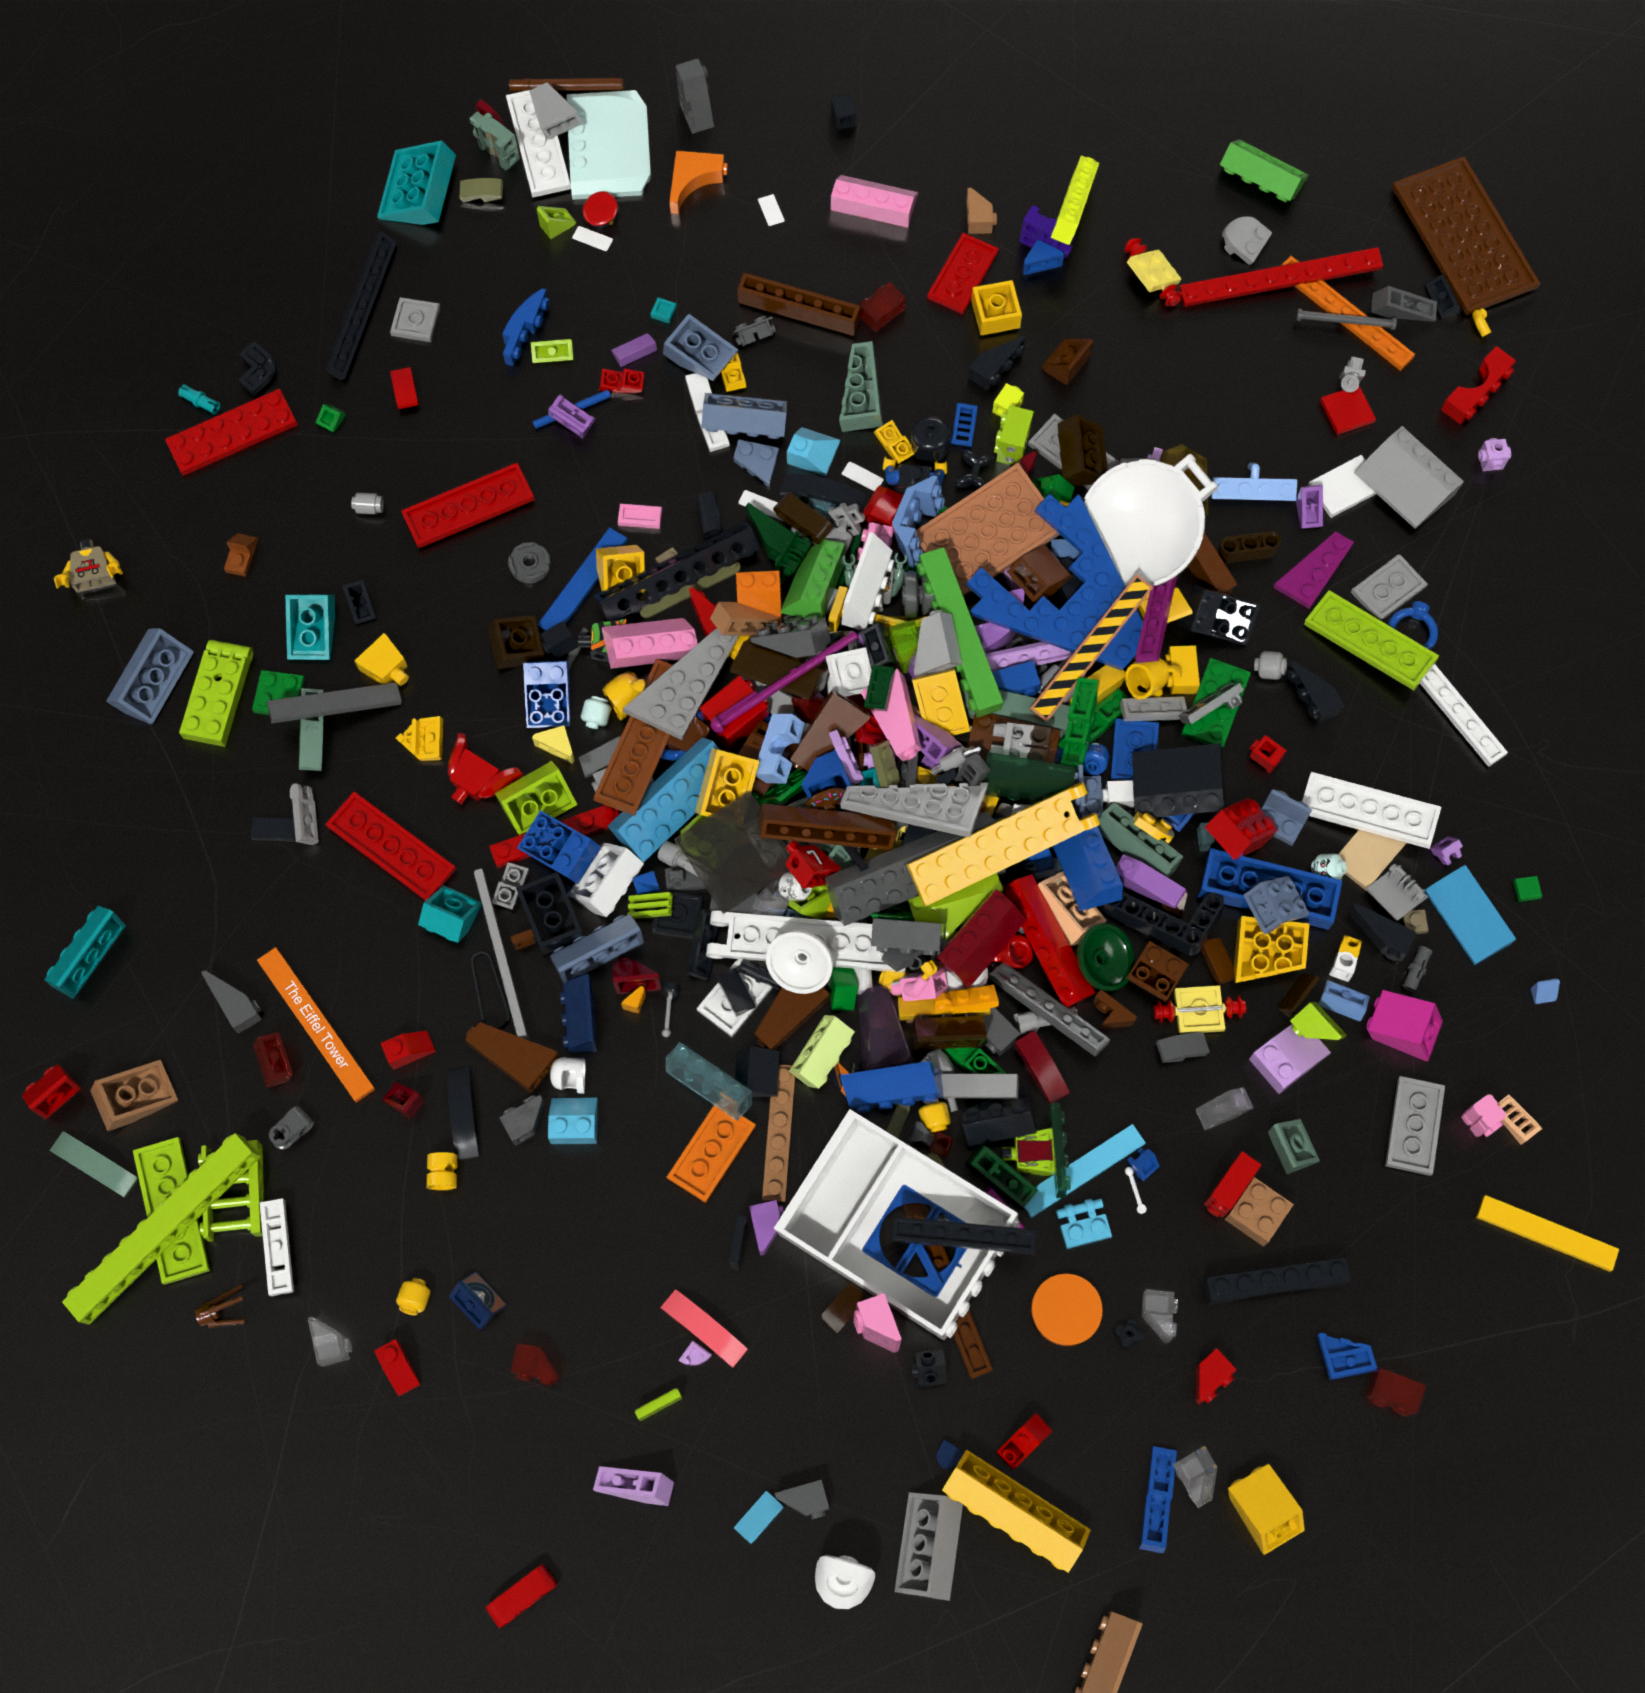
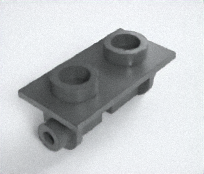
(746, 332)

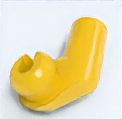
(1480, 322)

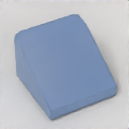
(1545, 991)

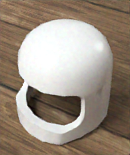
(568, 1074)

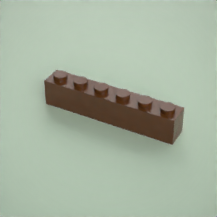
(798, 304)
(826, 827)

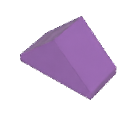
(1310, 506)

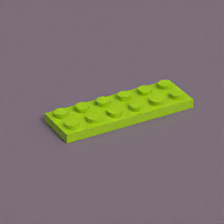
(1371, 640)
(160, 1171)

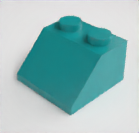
(449, 913)

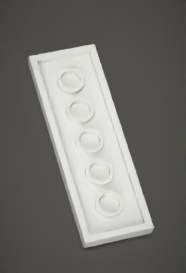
(540, 155)
(1371, 810)

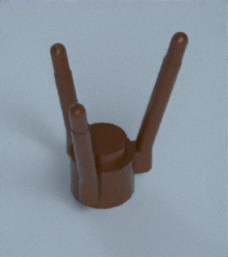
(210, 1312)

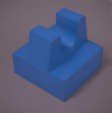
(1145, 1164)

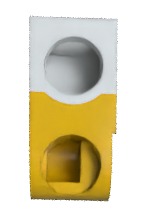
(1346, 958)

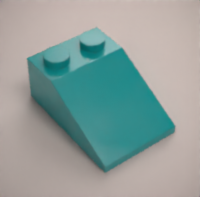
(310, 626)

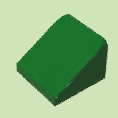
(330, 417)

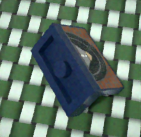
(477, 1300)

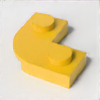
(1154, 826)

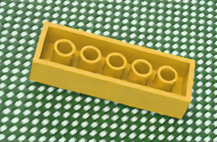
(1017, 1511)

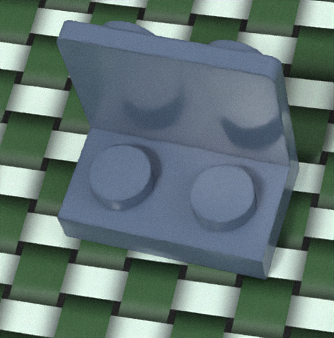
(1093, 800)
(1287, 815)
(1275, 903)

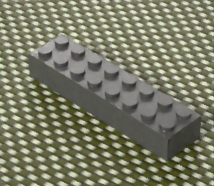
(887, 880)

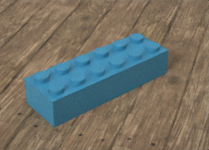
(665, 804)

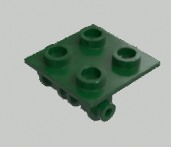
(791, 556)

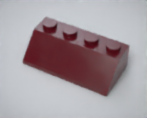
(981, 938)

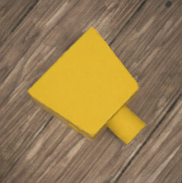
(383, 662)

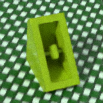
(554, 220)
(815, 904)

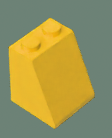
(1267, 1508)

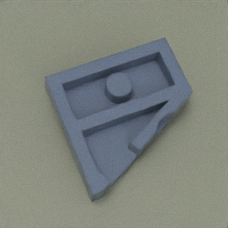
(757, 459)

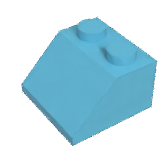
(573, 1121)

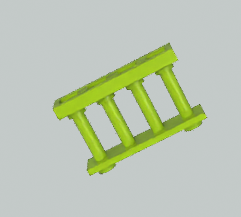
(254, 1179)

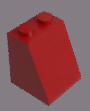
(741, 727)

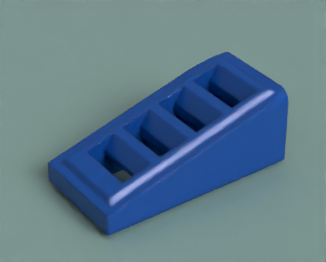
(967, 409)

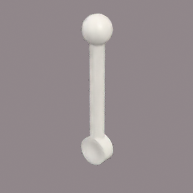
(1141, 1208)

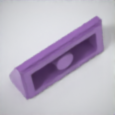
(634, 349)

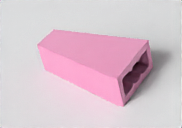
(899, 720)

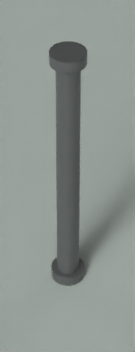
(1339, 318)

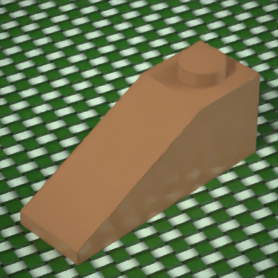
(739, 619)

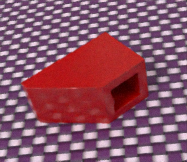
(1211, 1374)
(1024, 1441)

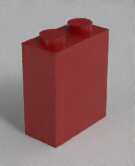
(1232, 1185)

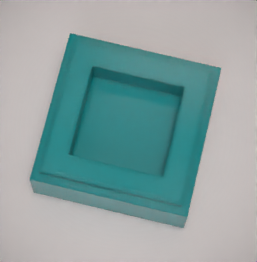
(663, 310)

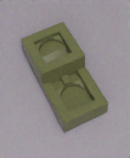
(484, 188)

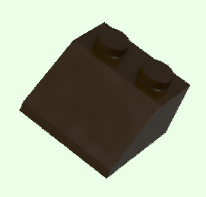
(515, 641)

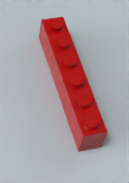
(1049, 941)

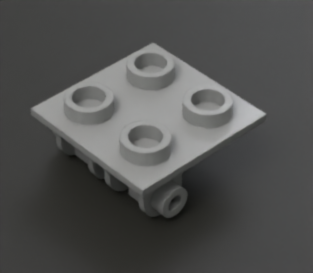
(1397, 892)

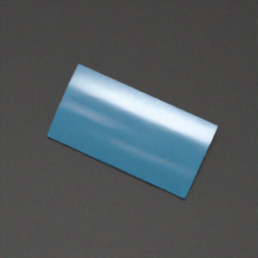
(1470, 915)

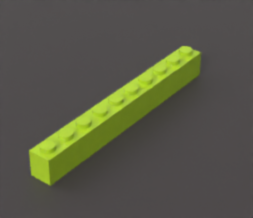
(160, 1229)

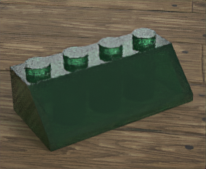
(1026, 778)

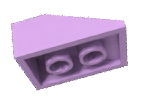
(1288, 1058)

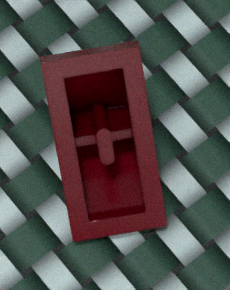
(403, 1100)

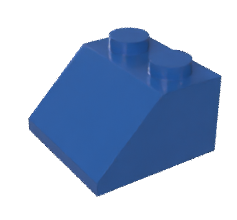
(825, 774)

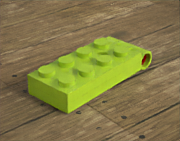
(213, 701)

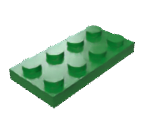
(1215, 725)

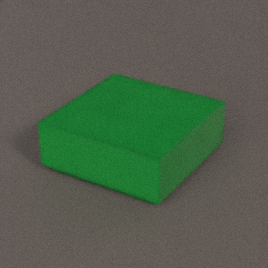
(1527, 888)

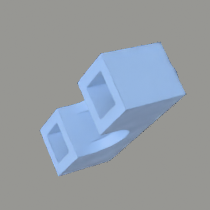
(781, 732)

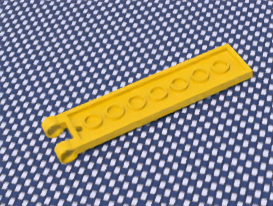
(999, 845)

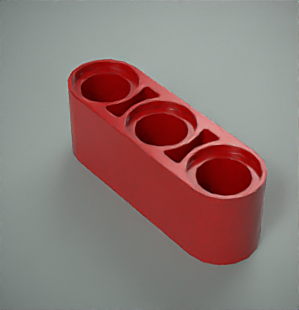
(521, 1596)

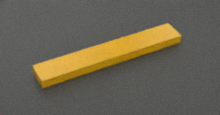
(1547, 1233)

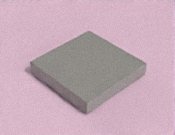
(415, 319)

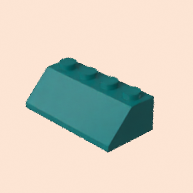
(85, 951)

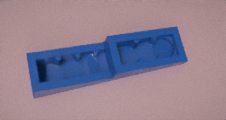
(1158, 1500)

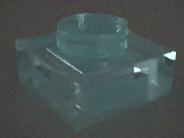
(1205, 839)

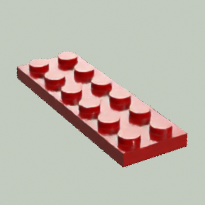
(231, 432)
(467, 505)
(390, 846)

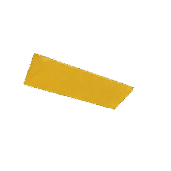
(911, 1009)

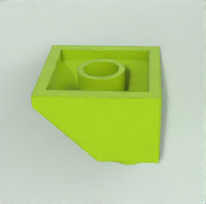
(1316, 1024)

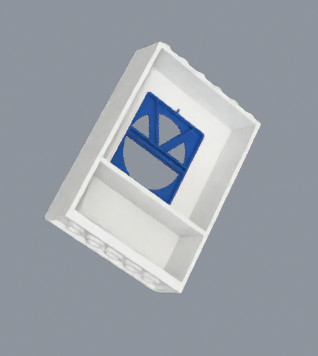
(851, 1193)

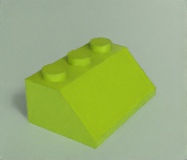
(538, 791)

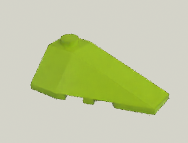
(957, 906)

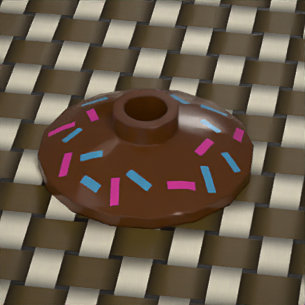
(826, 799)

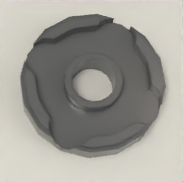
(532, 573)

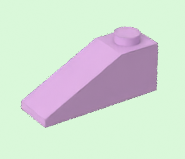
(634, 1485)

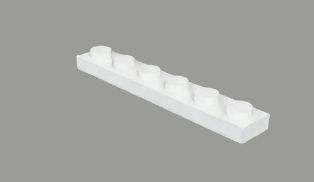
(1463, 716)

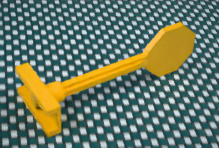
(837, 613)

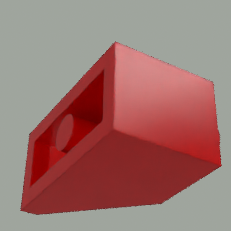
(407, 1048)
(397, 1367)

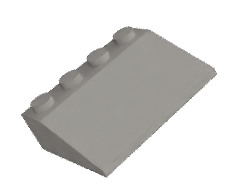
(1409, 477)

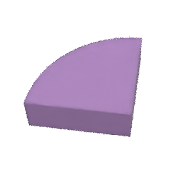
(694, 1355)

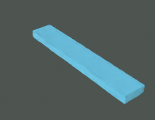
(1087, 1167)

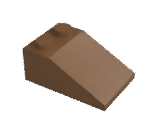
(133, 1094)

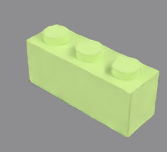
(822, 1051)

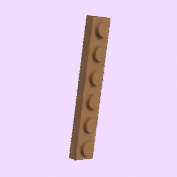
(779, 1139)

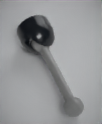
(669, 991)

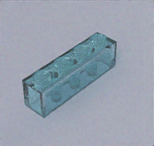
(708, 1081)

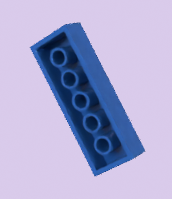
(1236, 877)

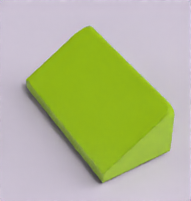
(552, 351)

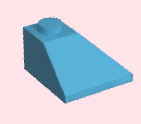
(812, 451)

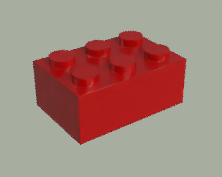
(1242, 828)

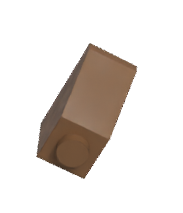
(979, 213)

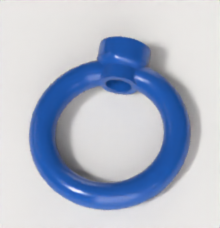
(1419, 612)

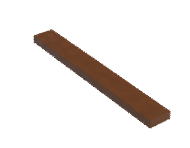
(966, 1334)

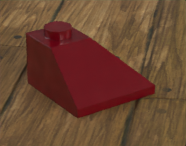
(631, 974)

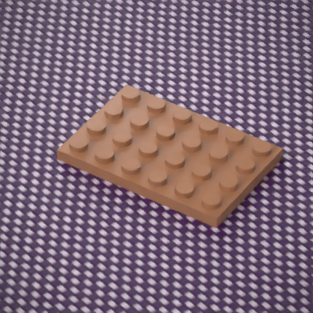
(989, 527)

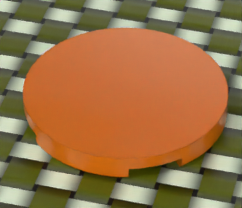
(1066, 1309)

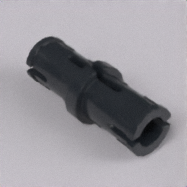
(758, 973)

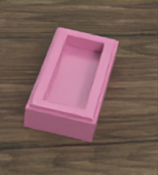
(640, 516)

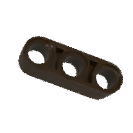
(803, 518)
(1255, 540)

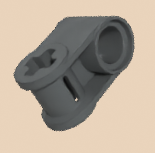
(292, 1126)

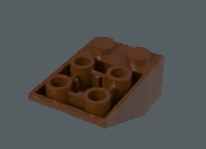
(752, 749)

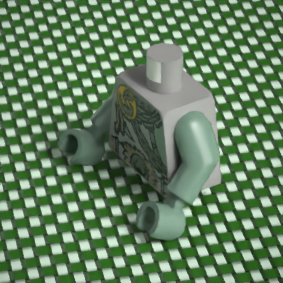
(894, 583)

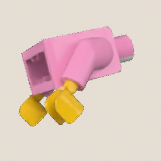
(922, 984)

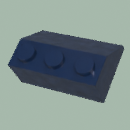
(579, 1015)

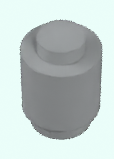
(367, 503)

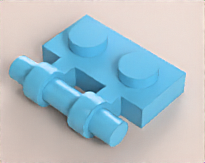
(1087, 1230)

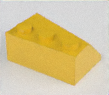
(1271, 953)

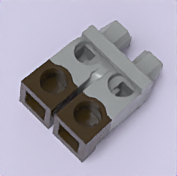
(1018, 736)

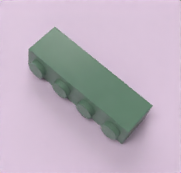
(1120, 830)

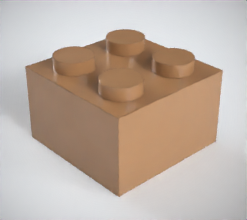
(1259, 1211)

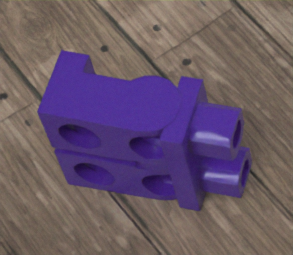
(1040, 227)

